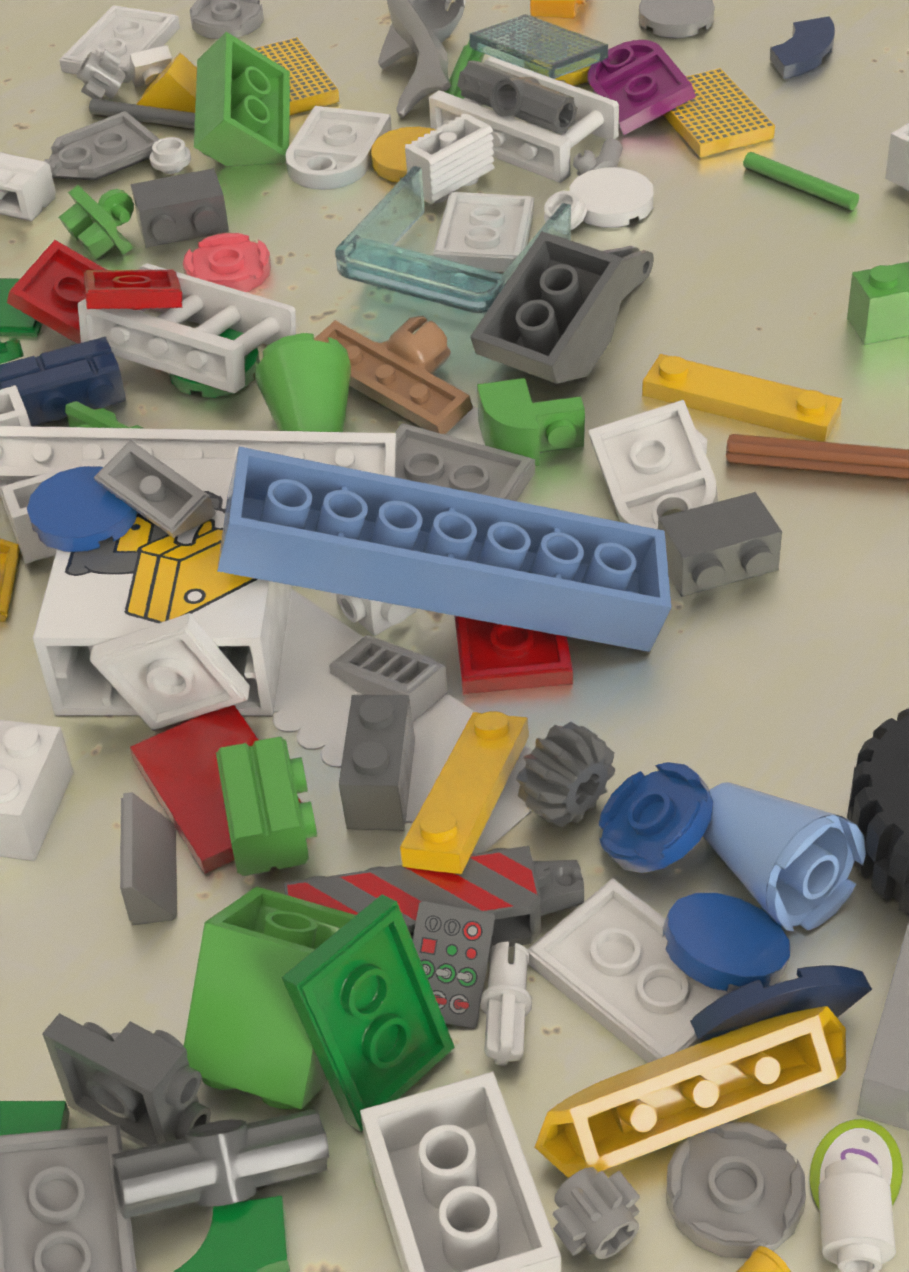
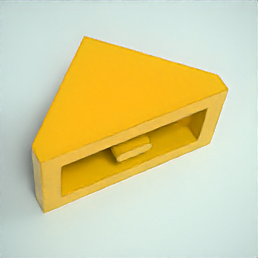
(173, 87)

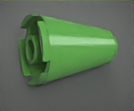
(305, 383)

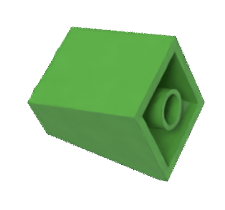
(240, 1013)

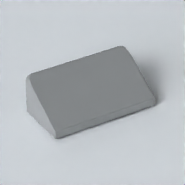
(155, 490)
(147, 862)

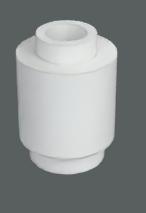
(856, 1216)

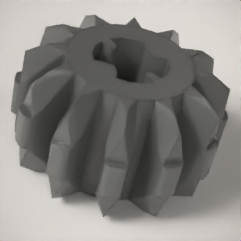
(565, 774)

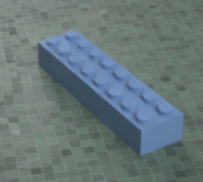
(444, 550)

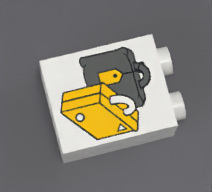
(152, 580)

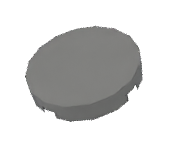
(216, 17)
(676, 17)
(735, 1189)

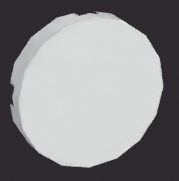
(614, 196)

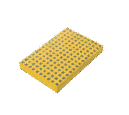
(308, 81)
(719, 116)

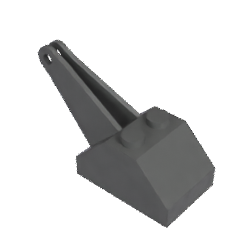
(560, 307)

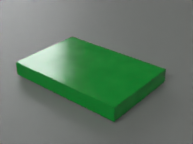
(369, 1010)

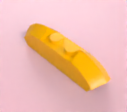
(693, 1090)

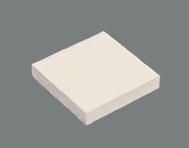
(170, 672)

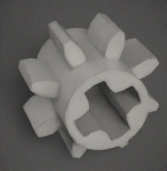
(101, 75)
(596, 1213)

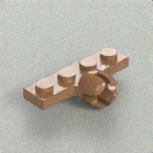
(402, 371)

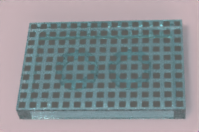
(538, 46)

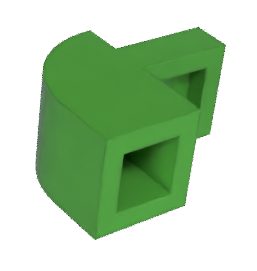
(527, 428)

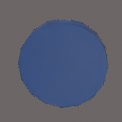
(77, 512)
(655, 817)
(725, 941)

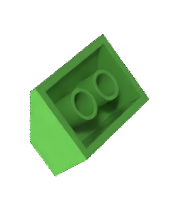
(241, 105)

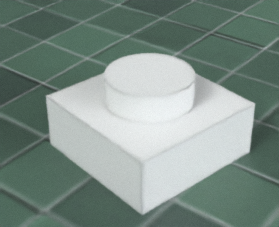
(148, 64)

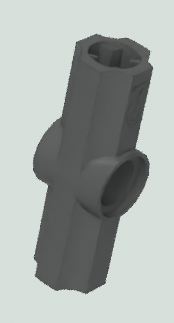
(517, 96)
(219, 1163)

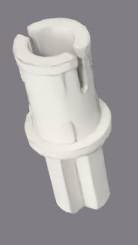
(506, 1003)

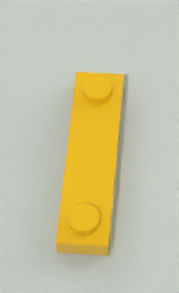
(742, 397)
(465, 793)

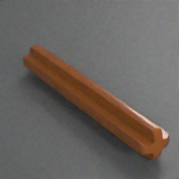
(818, 456)

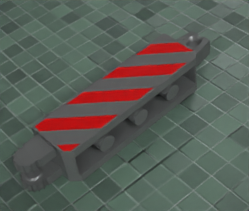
(492, 882)

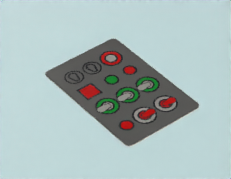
(454, 955)

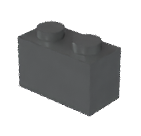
(180, 207)
(720, 543)
(377, 762)

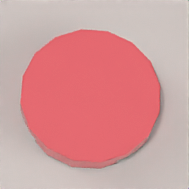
(229, 261)

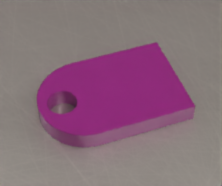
(641, 81)

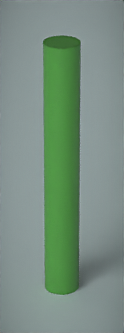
(801, 180)

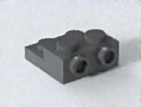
(127, 1081)

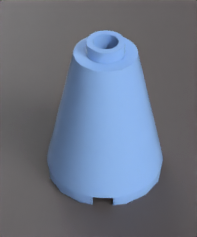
(785, 853)

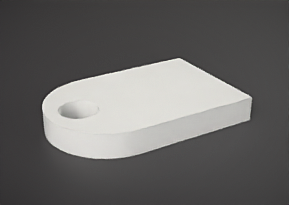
(334, 147)
(654, 464)

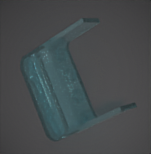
(373, 259)

